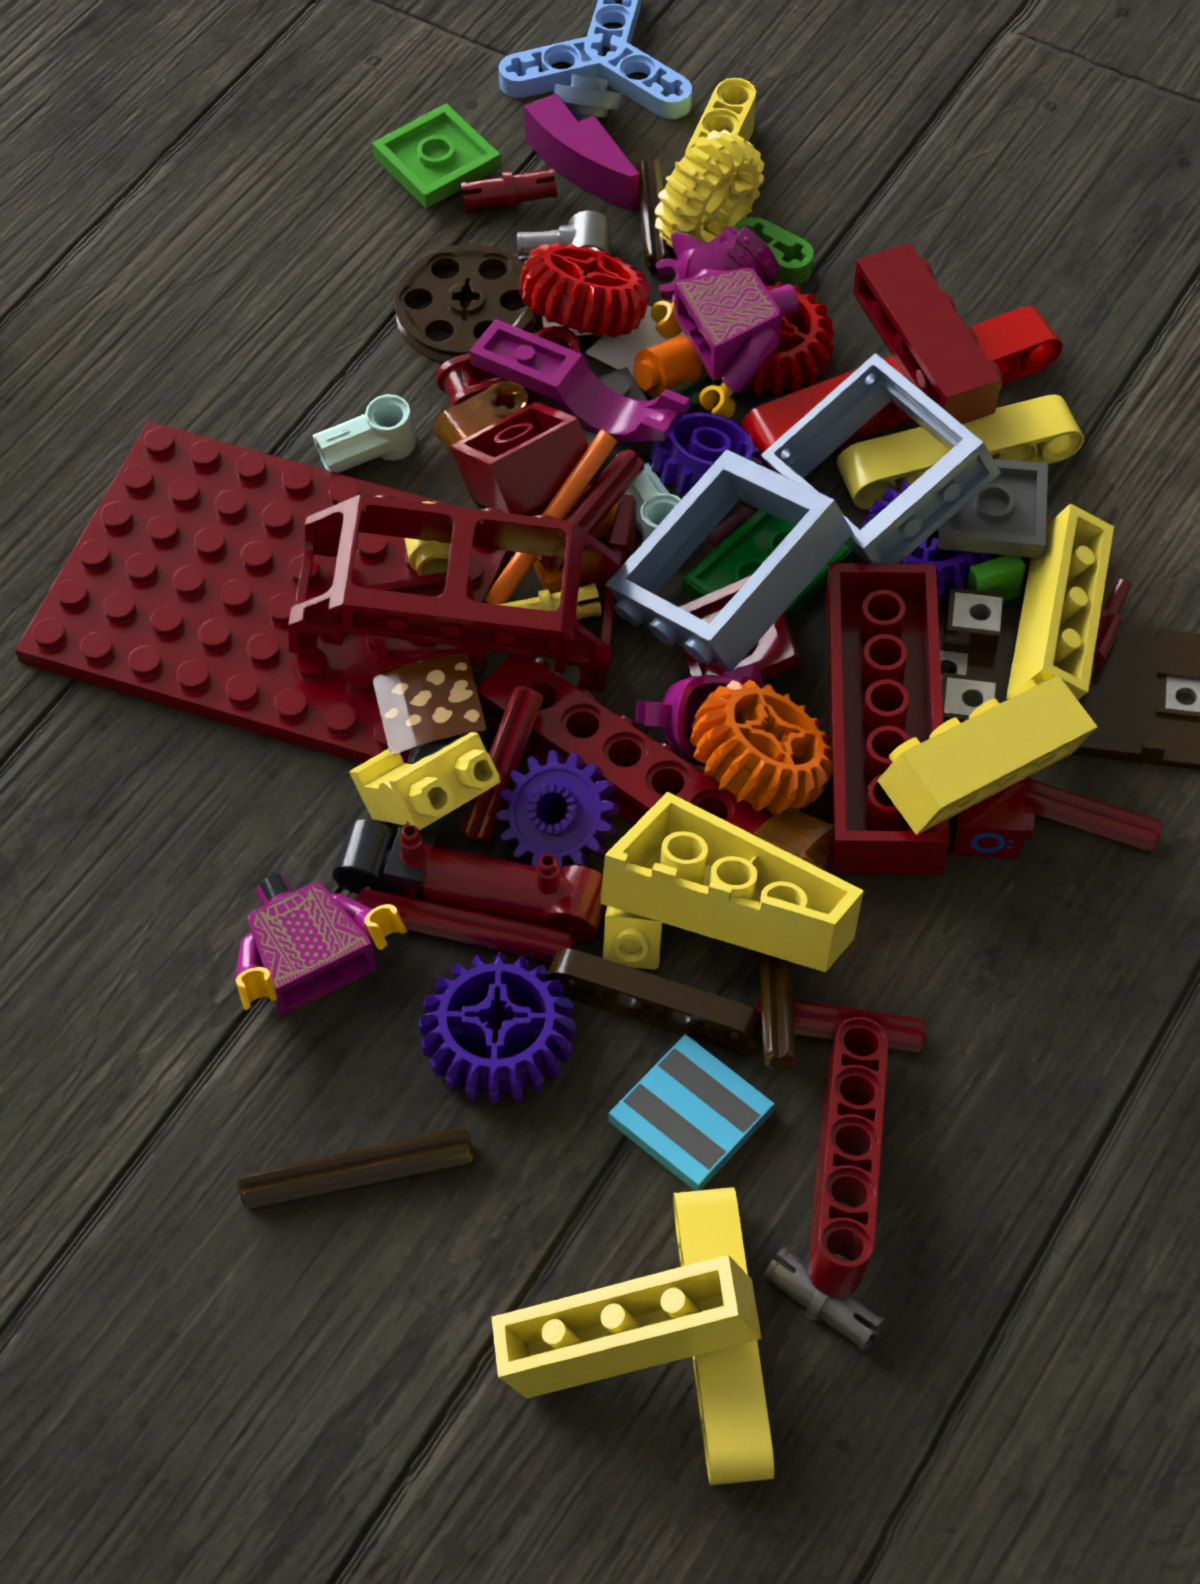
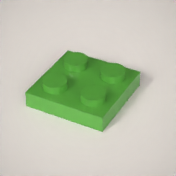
(436, 155)

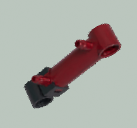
(420, 868)

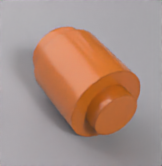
(666, 366)

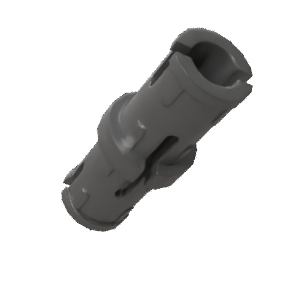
(842, 1313)

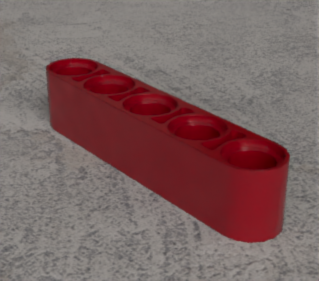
(845, 1176)

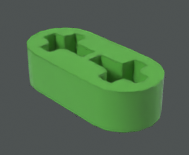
(790, 251)

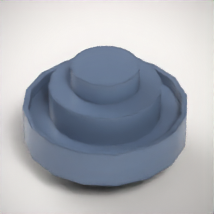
(588, 97)

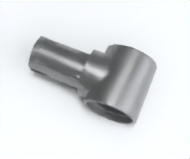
(584, 230)

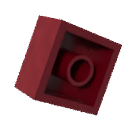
(521, 458)

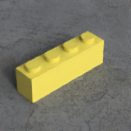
(1063, 603)
(985, 753)
(626, 1327)

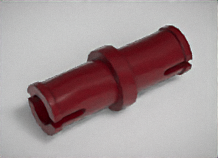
(509, 189)

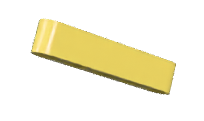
(1023, 431)
(730, 1378)

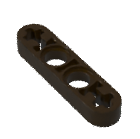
(657, 1001)

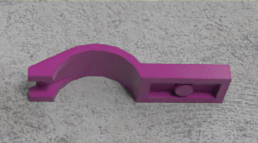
(569, 381)

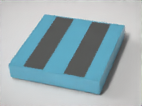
(691, 1113)

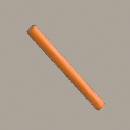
(558, 508)

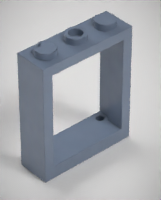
(924, 503)
(765, 596)

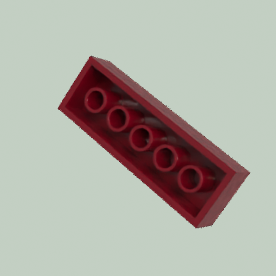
(879, 696)

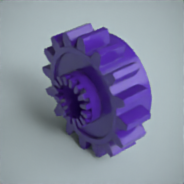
(695, 445)
(540, 791)

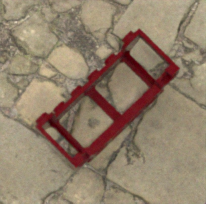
(452, 616)

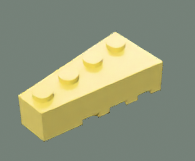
(729, 886)

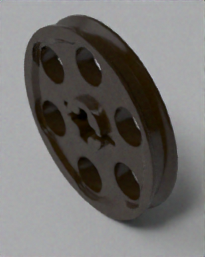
(450, 294)

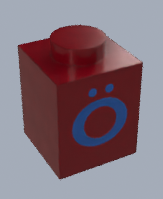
(994, 825)

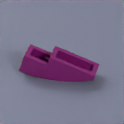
(581, 152)

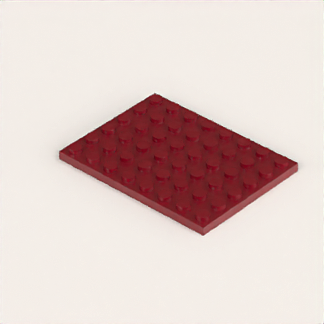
(193, 587)

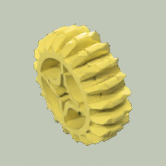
(710, 187)

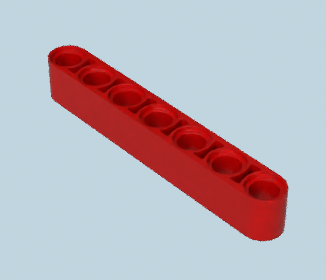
(1015, 341)

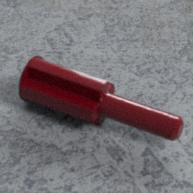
(1110, 621)

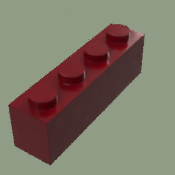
(926, 333)

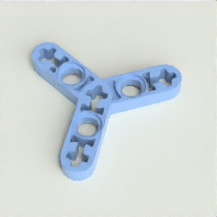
(662, 92)

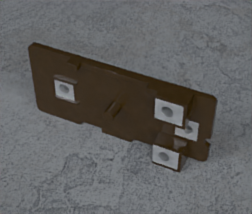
(1127, 697)

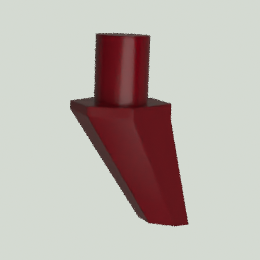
(623, 529)

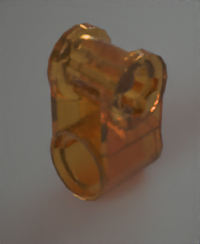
(479, 412)

